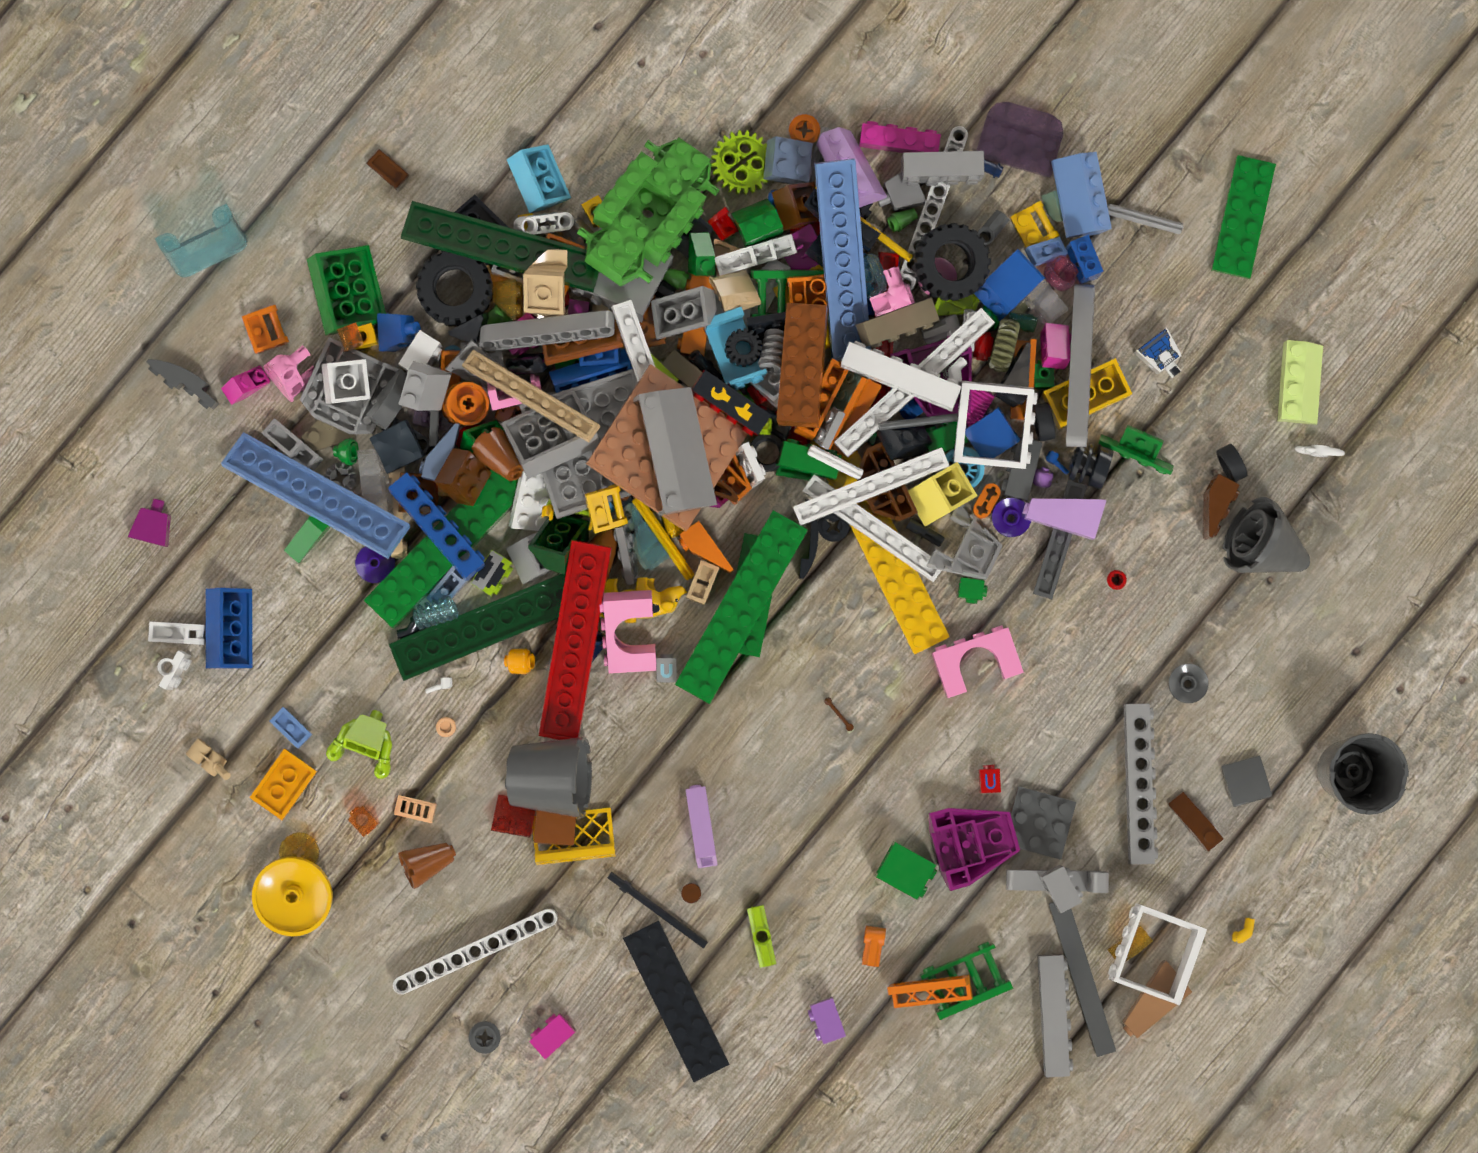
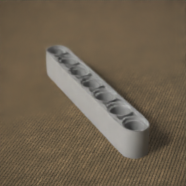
(547, 330)

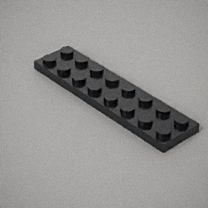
(676, 1001)

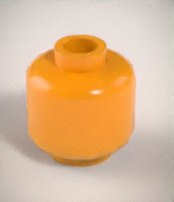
(519, 661)

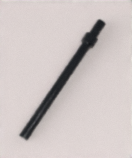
(625, 886)

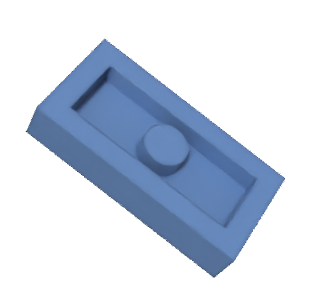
(1045, 251)
(291, 727)

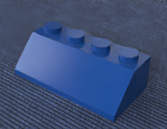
(228, 628)

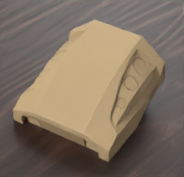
(735, 291)

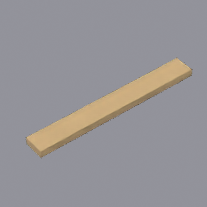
(531, 396)

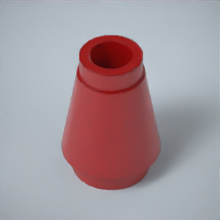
(1121, 579)

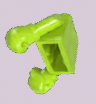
(365, 736)

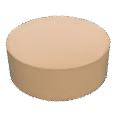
(446, 727)

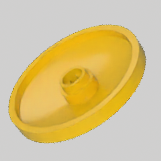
(292, 896)

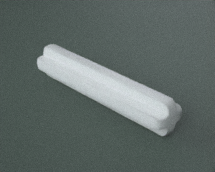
(835, 462)

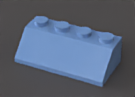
(1081, 195)

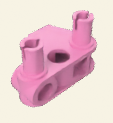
(896, 297)
(284, 373)

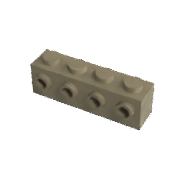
(897, 322)

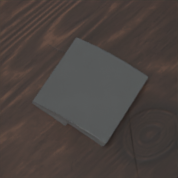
(1246, 781)

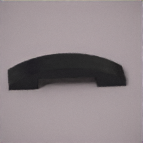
(805, 564)

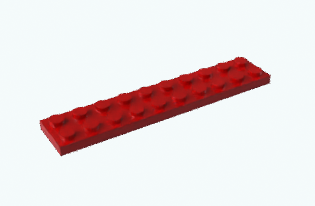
(575, 640)

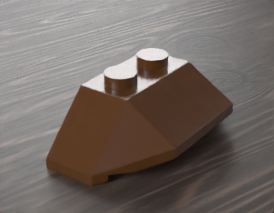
(891, 504)

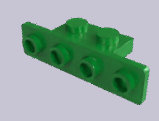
(1138, 446)

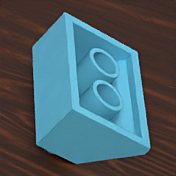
(538, 178)

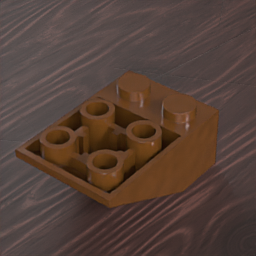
(1216, 500)

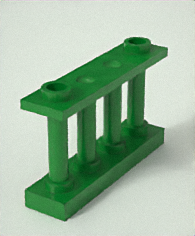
(781, 277)
(982, 993)

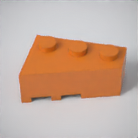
(736, 478)

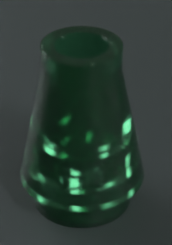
(1026, 321)

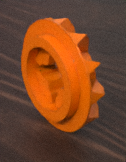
(812, 125)

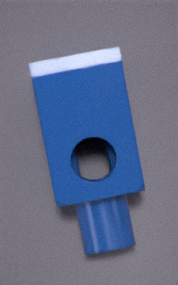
(396, 331)

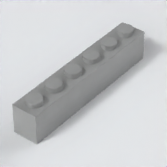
(1054, 1015)

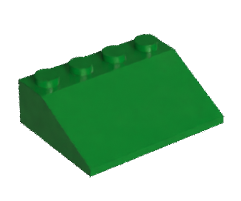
(346, 287)

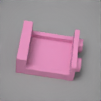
(501, 400)

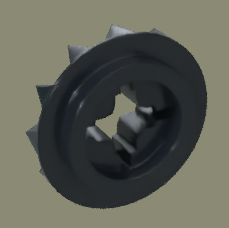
(832, 536)

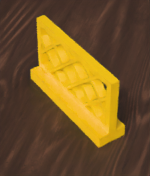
(581, 852)

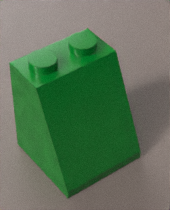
(757, 223)
(906, 871)

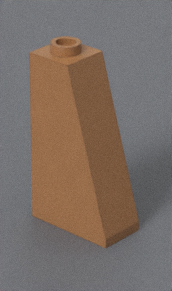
(1148, 1008)

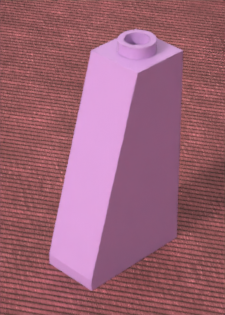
(1069, 515)
(701, 826)

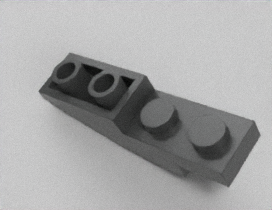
(177, 377)

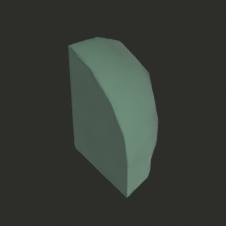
(1052, 206)

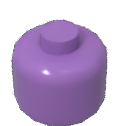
(1043, 477)

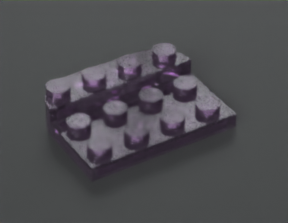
(1021, 138)

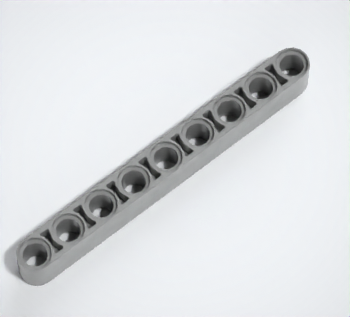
(1080, 365)

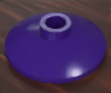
(1000, 513)
(370, 573)

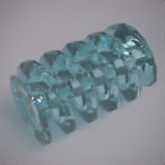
(436, 613)

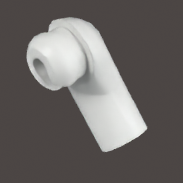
(954, 371)

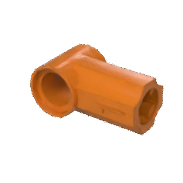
(874, 940)

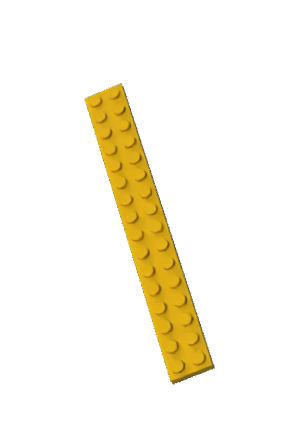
(897, 579)

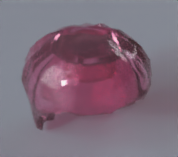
(1060, 273)

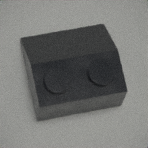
(905, 442)

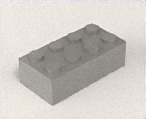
(942, 167)

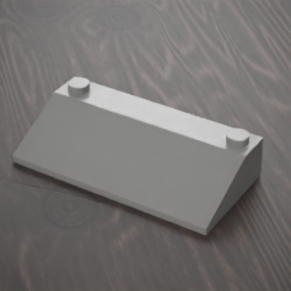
(677, 450)

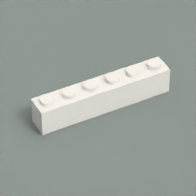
(901, 376)

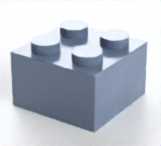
(787, 160)

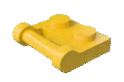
(1028, 229)
(600, 511)

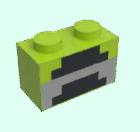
(493, 573)

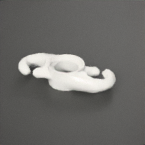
(1319, 451)

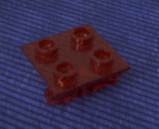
(512, 819)

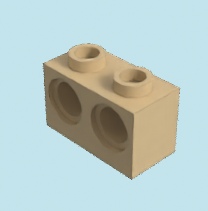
(702, 582)

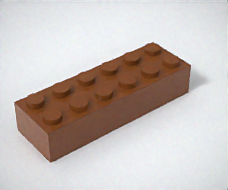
(802, 365)

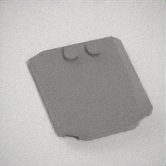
(345, 415)

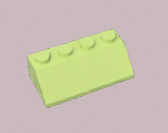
(1300, 382)

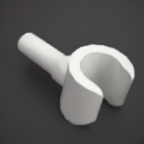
(446, 683)

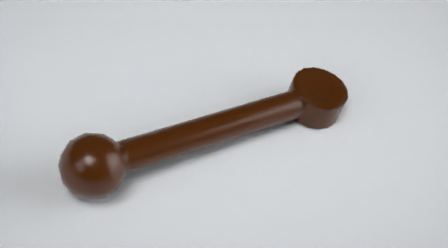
(828, 701)

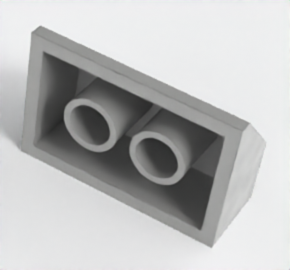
(683, 311)

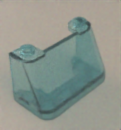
(206, 248)

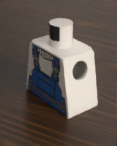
(1160, 354)

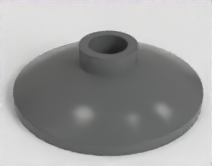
(1198, 681)

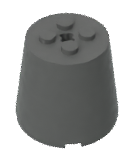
(550, 776)
(1375, 776)

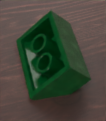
(554, 539)

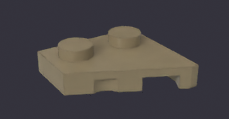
(324, 436)

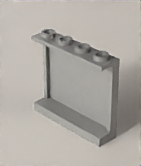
(637, 290)

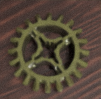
(1004, 345)

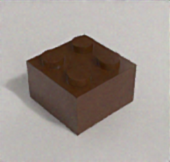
(462, 477)

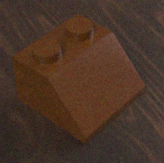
(791, 207)

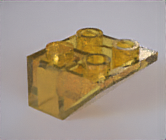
(506, 298)

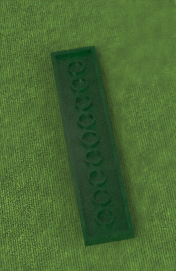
(491, 243)
(479, 628)

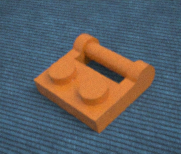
(258, 330)

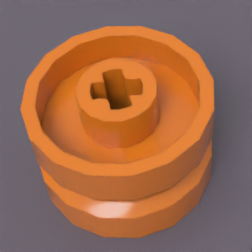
(476, 404)

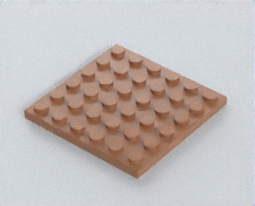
(626, 455)

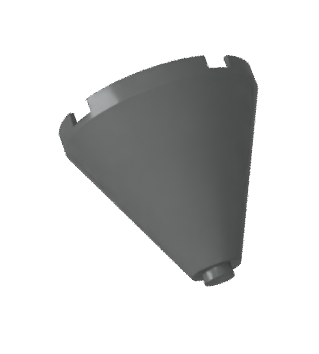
(1264, 541)

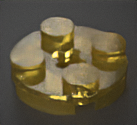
(303, 840)

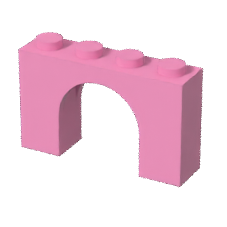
(998, 643)
(621, 656)

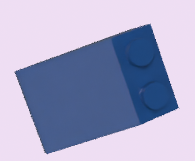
(1009, 285)

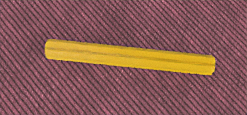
(664, 539)

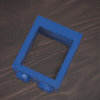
(1083, 252)

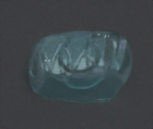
(874, 275)

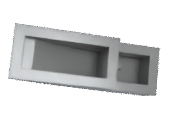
(292, 445)

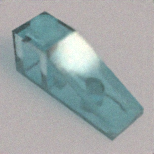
(649, 548)

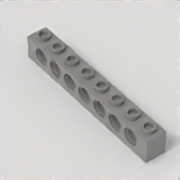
(1133, 794)

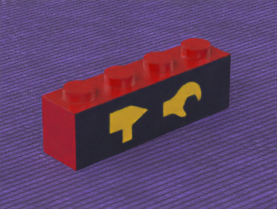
(730, 402)

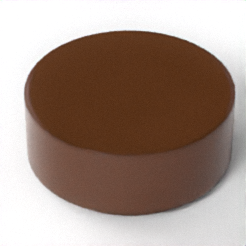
(691, 893)

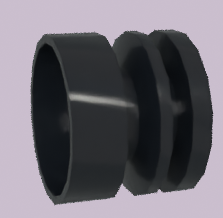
(1091, 465)

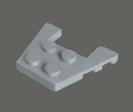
(975, 553)

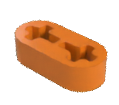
(990, 503)

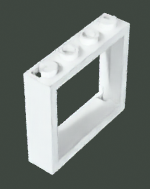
(962, 416)
(1186, 965)

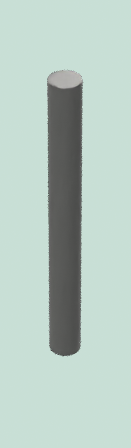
(917, 421)

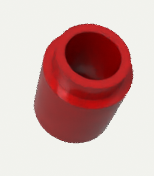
(983, 347)

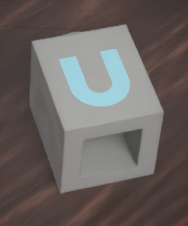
(666, 668)

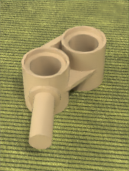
(210, 759)

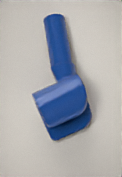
(1052, 459)

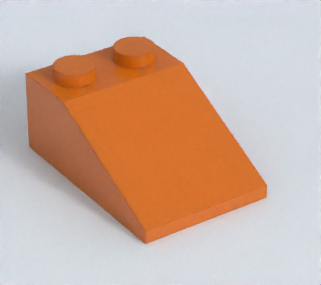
(701, 545)

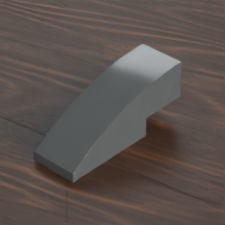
(388, 400)

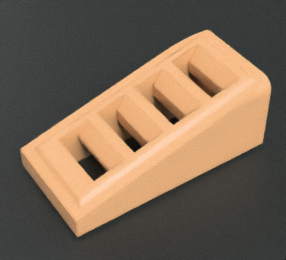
(431, 812)

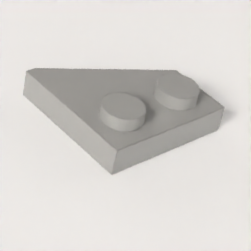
(829, 428)

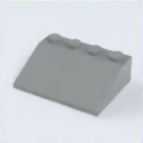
(543, 443)

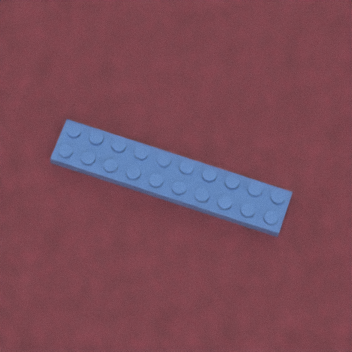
(841, 252)
(315, 495)

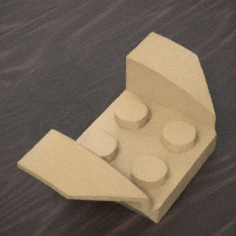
(545, 285)

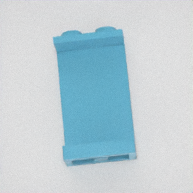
(717, 334)

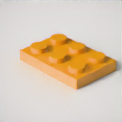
(283, 784)

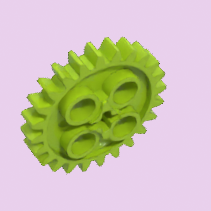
(731, 148)

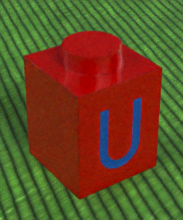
(989, 779)

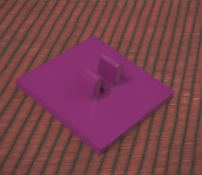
(803, 239)

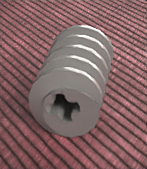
(772, 351)

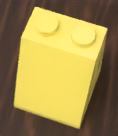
(941, 494)

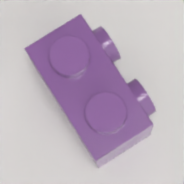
(827, 1020)

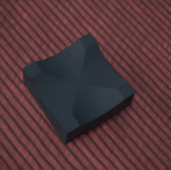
(397, 446)

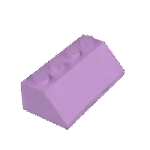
(841, 145)

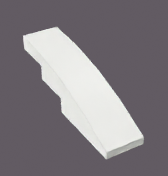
(756, 255)

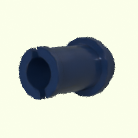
(992, 168)

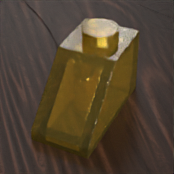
(1140, 941)

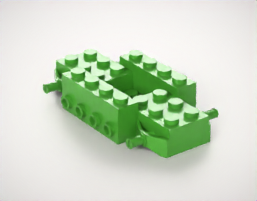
(666, 187)

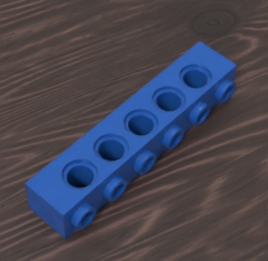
(466, 568)

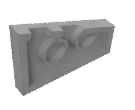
(629, 560)

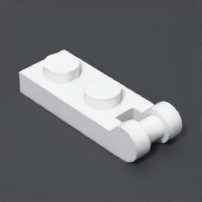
(176, 633)

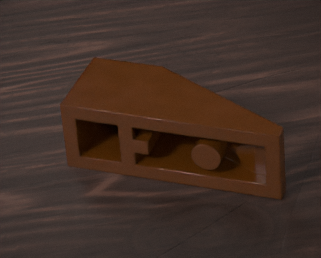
(1195, 822)

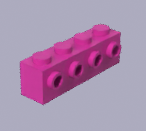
(897, 139)

